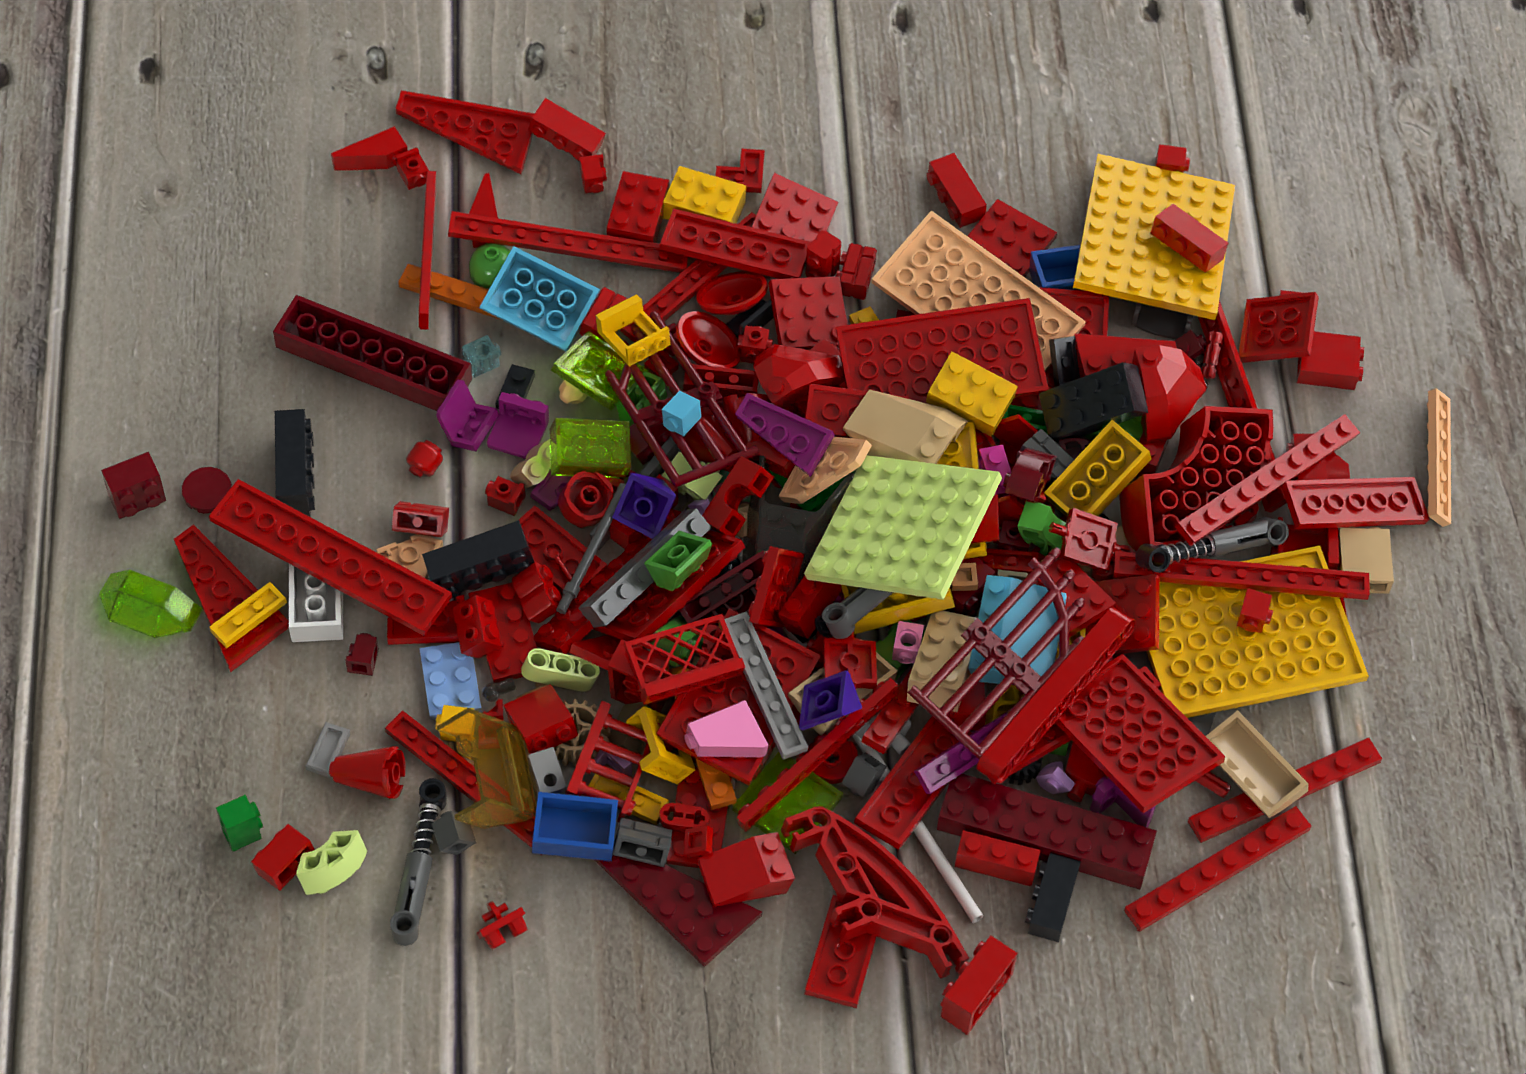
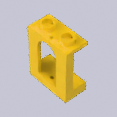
(624, 314)
(659, 761)

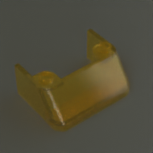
(499, 769)

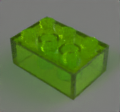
(590, 447)

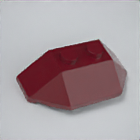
(730, 591)

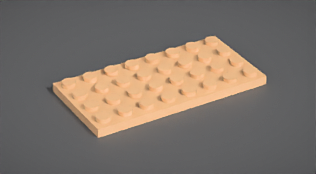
(948, 270)

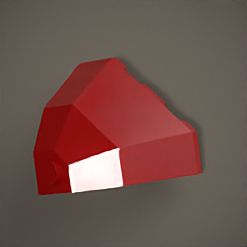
(789, 371)
(1170, 387)

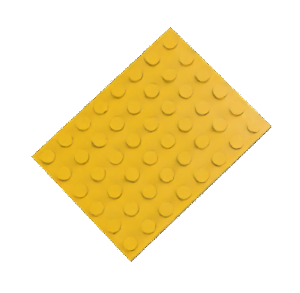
(1131, 264)
(1217, 666)

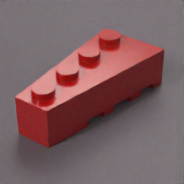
(1102, 352)

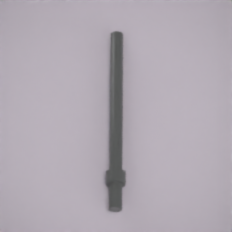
(572, 588)

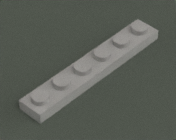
(766, 687)

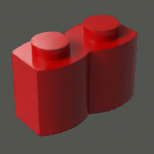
(537, 592)

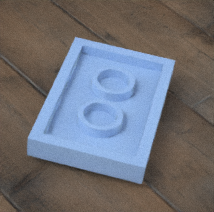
(449, 678)

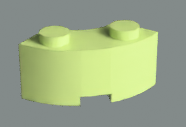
(699, 488)
(331, 862)

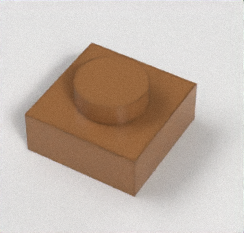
(965, 578)

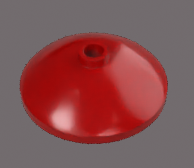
(732, 293)
(707, 340)

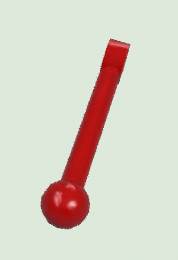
(554, 555)

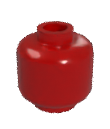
(424, 459)

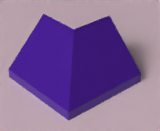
(644, 504)
(828, 700)

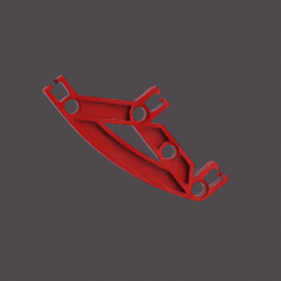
(909, 916)

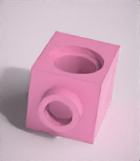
(907, 633)

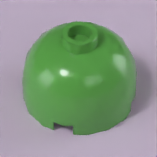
(486, 263)

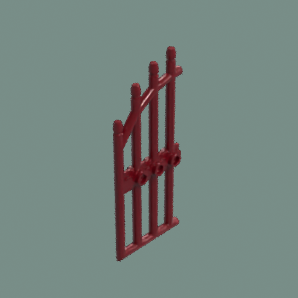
(652, 415)
(1003, 658)

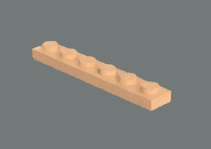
(1439, 457)

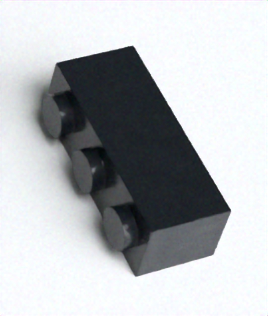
(1052, 897)

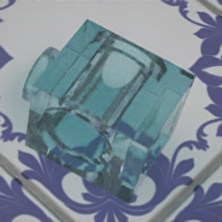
(481, 364)

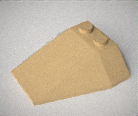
(903, 427)

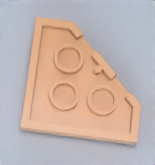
(839, 460)
(410, 552)

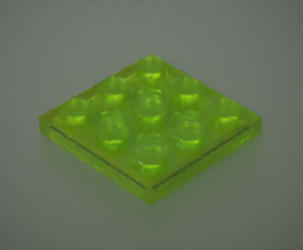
(586, 366)
(808, 794)

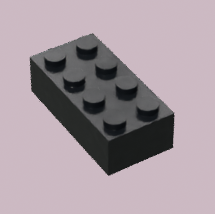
(1093, 402)
(294, 460)
(479, 559)

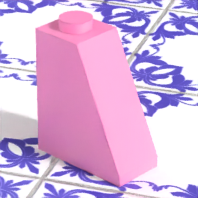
(727, 734)

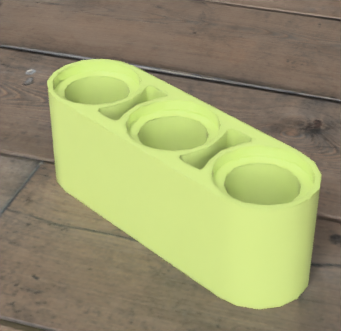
(548, 670)

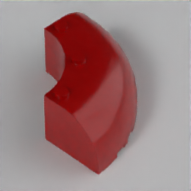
(1213, 455)

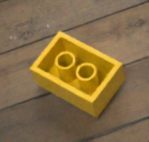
(704, 196)
(972, 393)

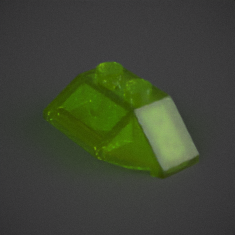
(147, 605)

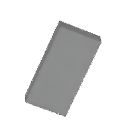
(327, 748)

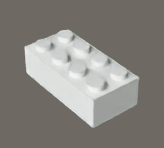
(313, 608)

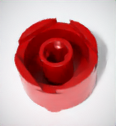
(576, 508)

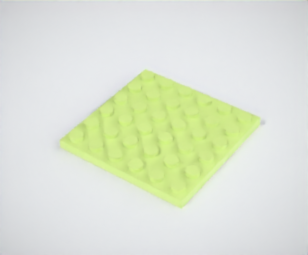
(903, 526)

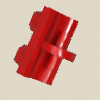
(513, 920)

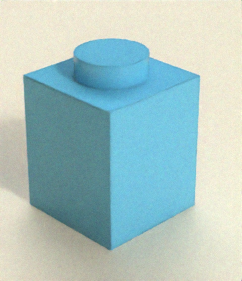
(681, 413)

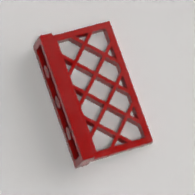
(689, 680)

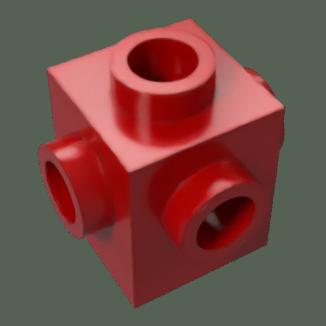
(753, 342)

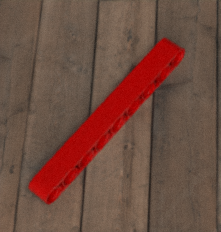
(1055, 695)

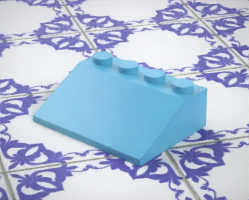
(540, 298)
(995, 592)

